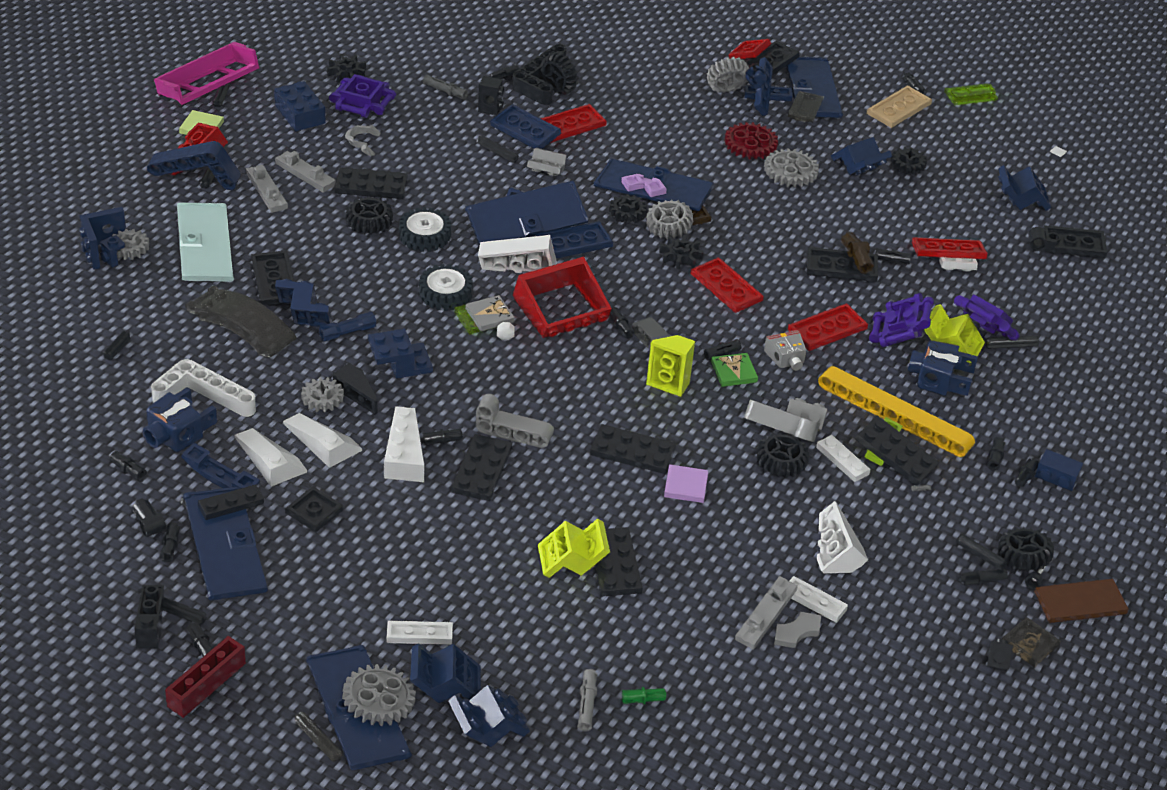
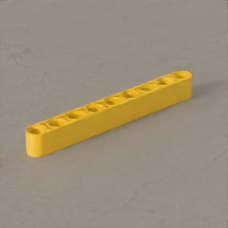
(886, 405)

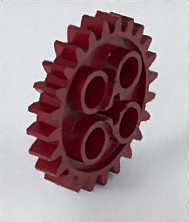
(751, 140)

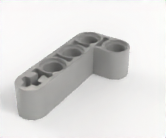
(782, 420)
(511, 426)

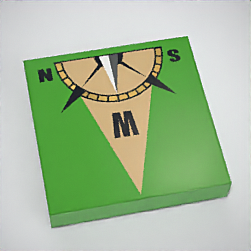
(734, 369)

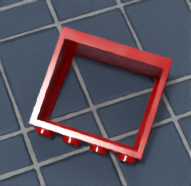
(555, 277)

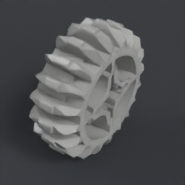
(727, 75)
(665, 220)

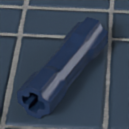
(335, 330)

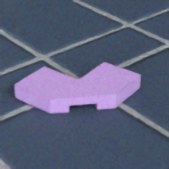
(637, 181)

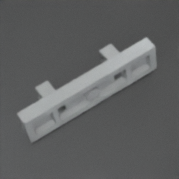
(312, 175)
(266, 188)
(766, 612)

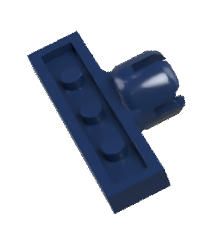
(761, 81)

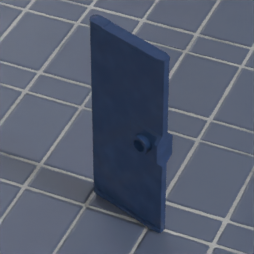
(815, 77)
(678, 187)
(527, 213)
(225, 550)
(361, 742)

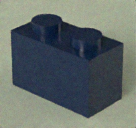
(1059, 469)

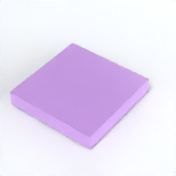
(686, 483)

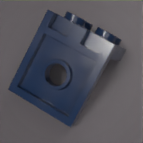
(93, 232)

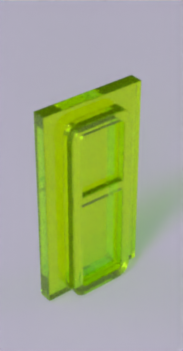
(971, 94)

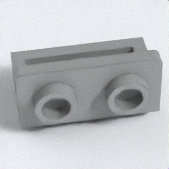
(547, 161)
(815, 412)

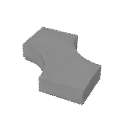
(791, 633)

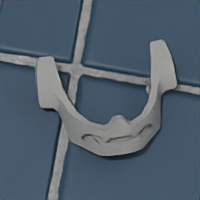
(359, 130)

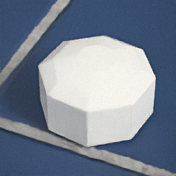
(505, 331)

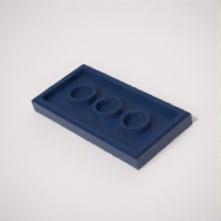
(525, 127)
(579, 239)

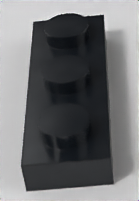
(230, 502)

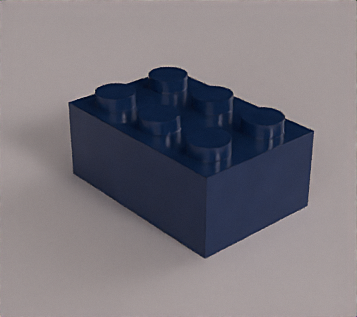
(299, 106)

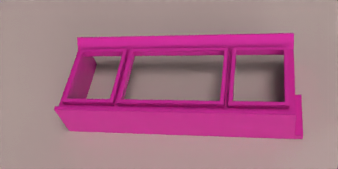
(171, 82)

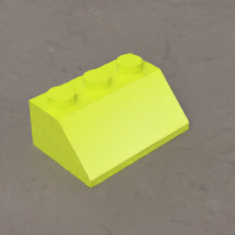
(670, 364)

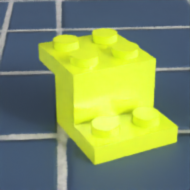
(955, 331)
(573, 548)

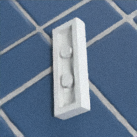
(843, 458)
(818, 600)
(419, 632)

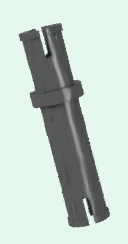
(451, 89)

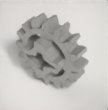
(135, 244)
(322, 394)

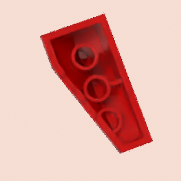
(201, 134)

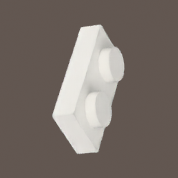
(958, 263)

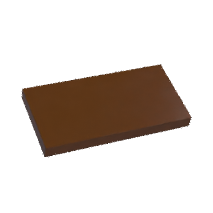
(1081, 600)

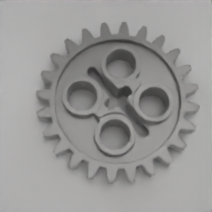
(791, 167)
(378, 695)

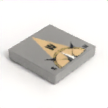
(489, 312)

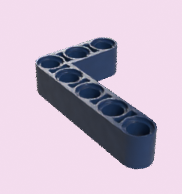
(195, 156)

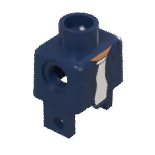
(937, 365)
(175, 421)

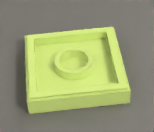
(201, 117)

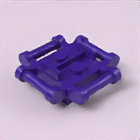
(362, 93)
(988, 315)
(902, 320)

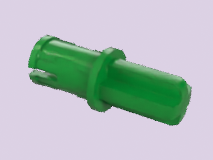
(643, 695)

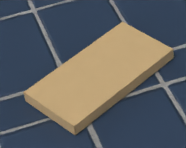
(899, 106)

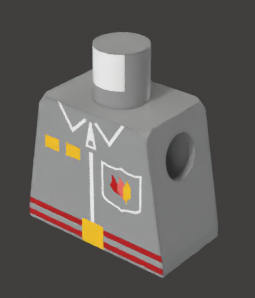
(786, 349)

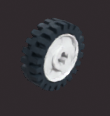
(425, 229)
(445, 287)

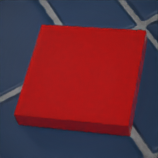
(750, 49)

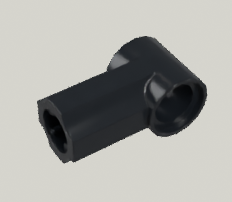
(149, 520)

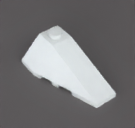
(322, 440)
(271, 459)
(838, 543)

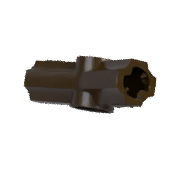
(859, 251)

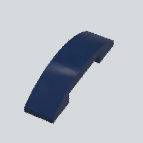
(214, 471)

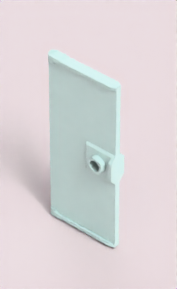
(204, 242)

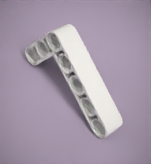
(206, 382)

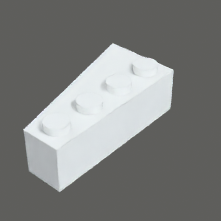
(517, 254)
(404, 451)

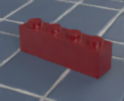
(205, 676)

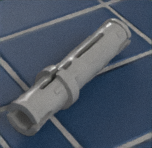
(588, 692)

